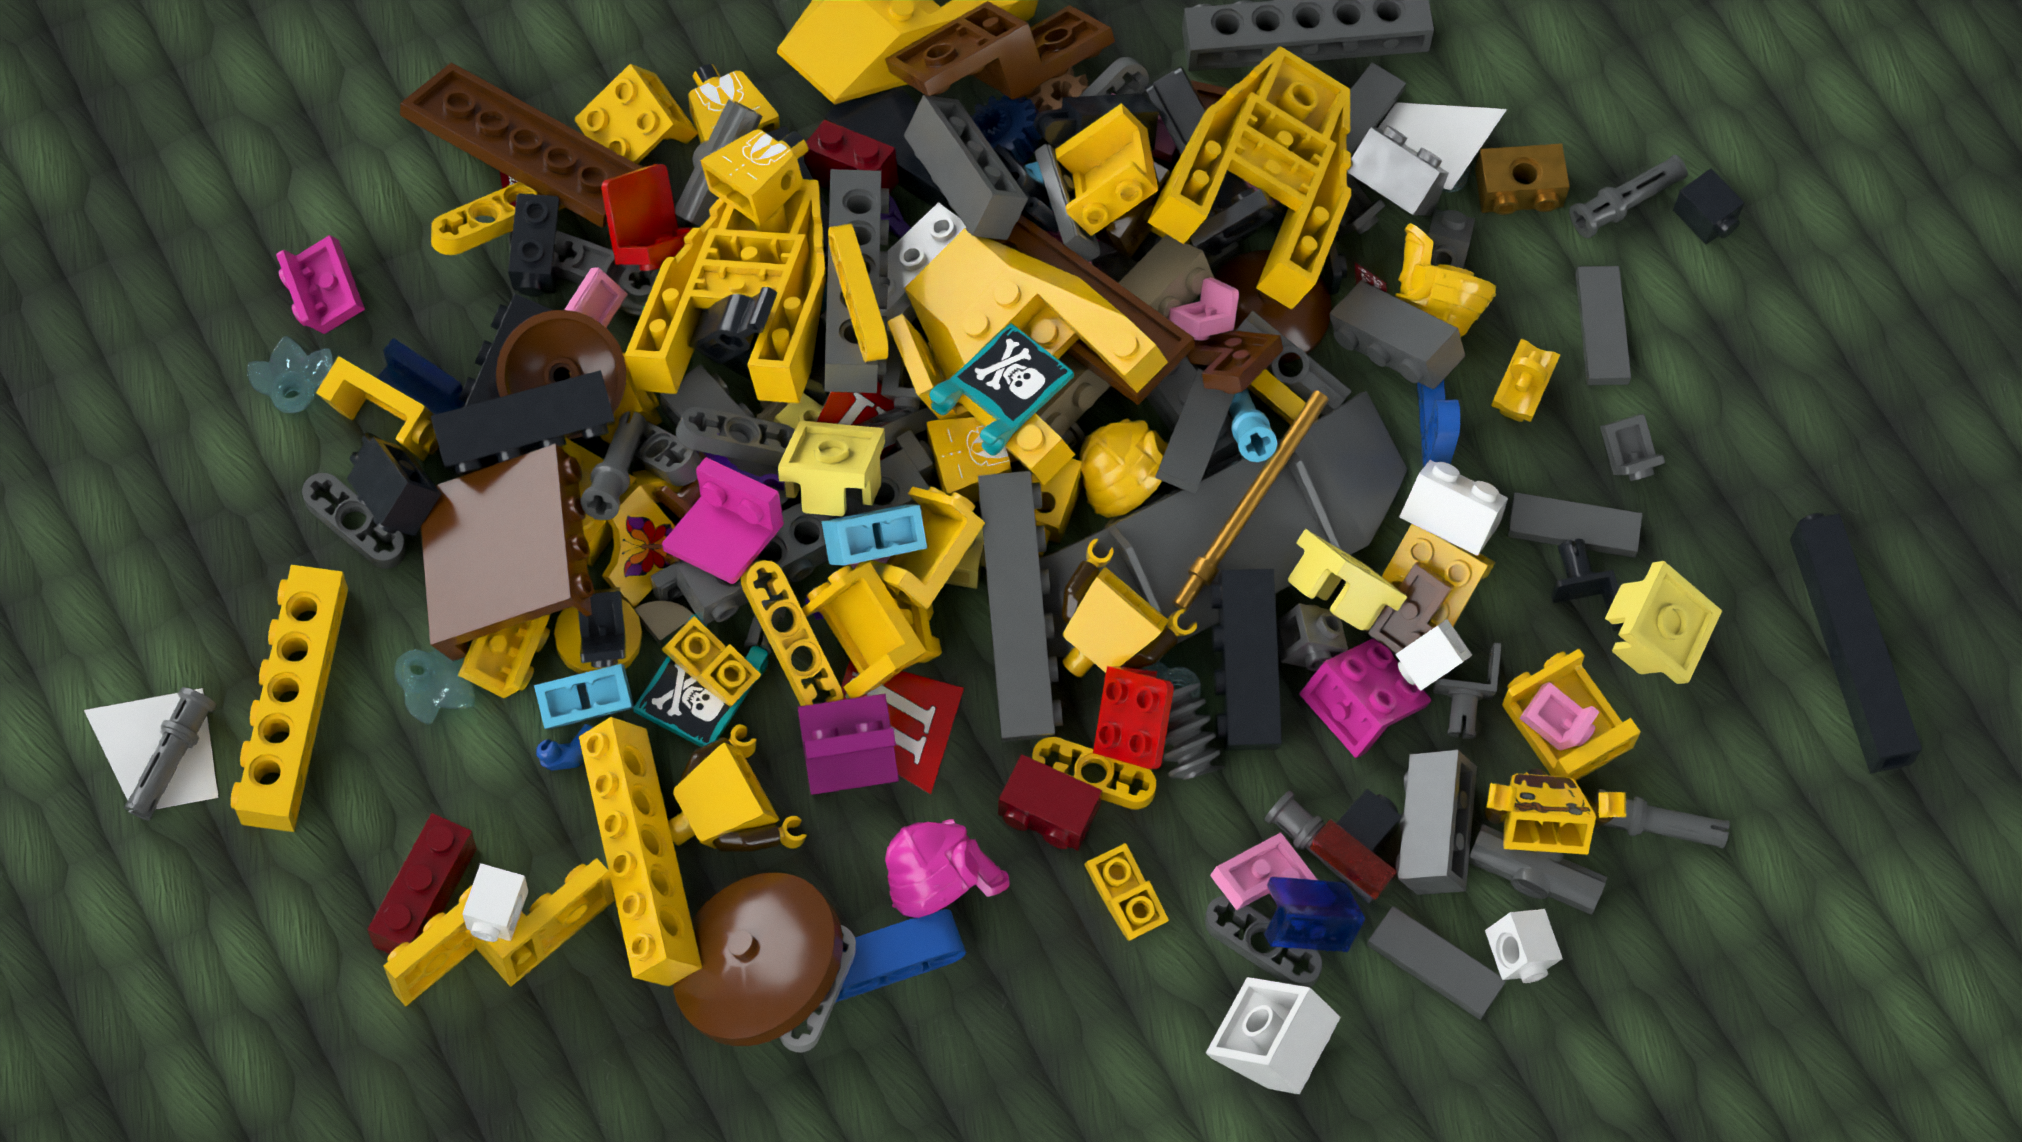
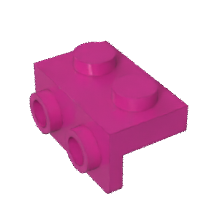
(320, 285)

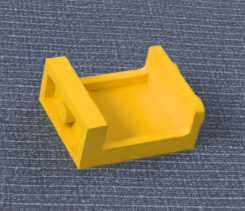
(1108, 168)
(348, 388)
(949, 532)
(866, 626)
(1610, 736)

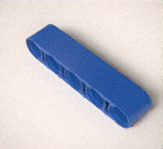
(902, 952)

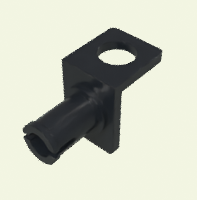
(1581, 579)

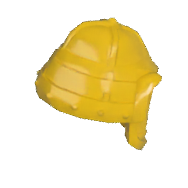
(1443, 289)
(1121, 466)

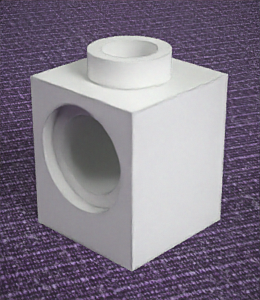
(1432, 655)
(495, 903)
(1524, 945)

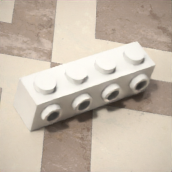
(912, 255)

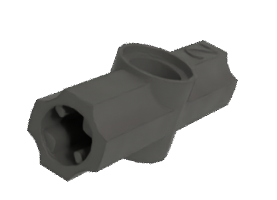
(732, 124)
(1312, 375)
(1538, 872)

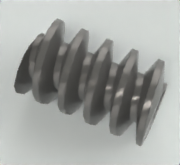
(1188, 738)

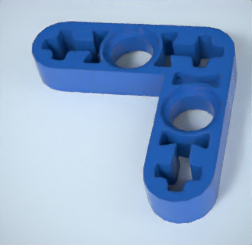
(1437, 424)

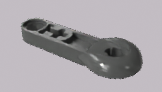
(590, 255)

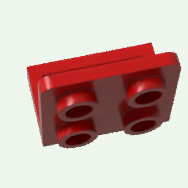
(642, 217)
(1133, 716)

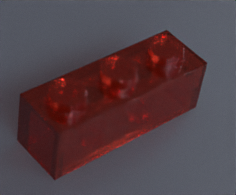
(1353, 859)

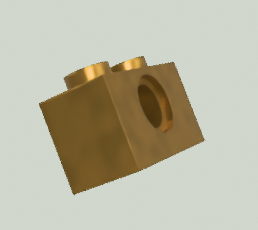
(1537, 164)

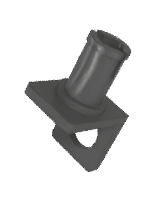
(1467, 694)

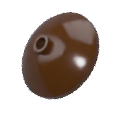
(1302, 325)
(558, 341)

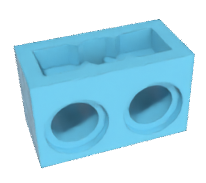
(874, 534)
(584, 696)

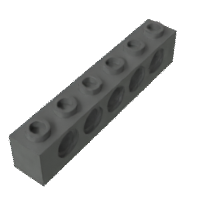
(1327, 40)
(858, 201)
(719, 601)

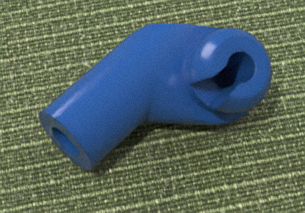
(562, 756)

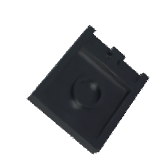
(1236, 208)

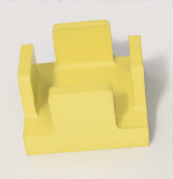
(827, 461)
(1364, 591)
(1663, 623)

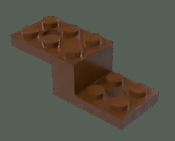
(1000, 50)

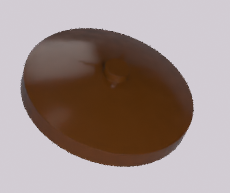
(765, 959)

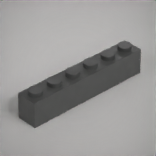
(1017, 606)

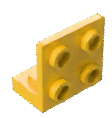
(634, 115)
(1447, 560)

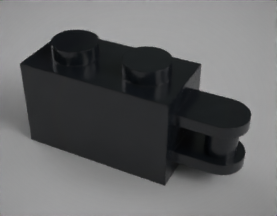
(1082, 111)
(392, 485)

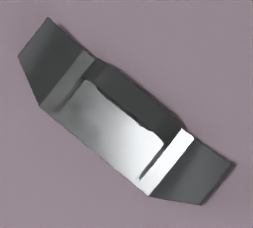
(1331, 485)

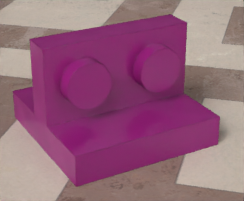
(848, 744)

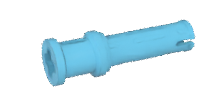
(1251, 429)

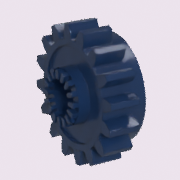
(1009, 124)

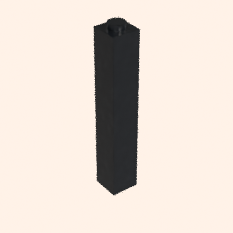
(1855, 643)

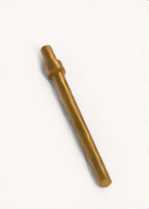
(1205, 568)

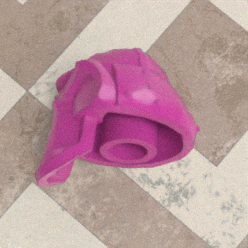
(935, 866)

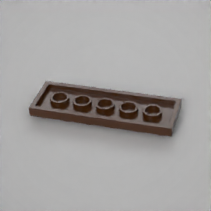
(516, 139)
(1168, 337)

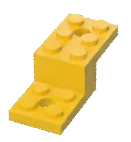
(548, 925)

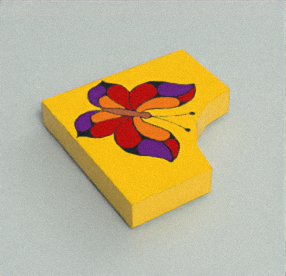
(638, 545)

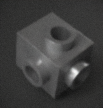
(1309, 636)

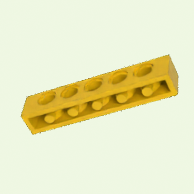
(279, 803)
(640, 852)

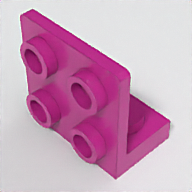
(726, 523)
(1362, 695)

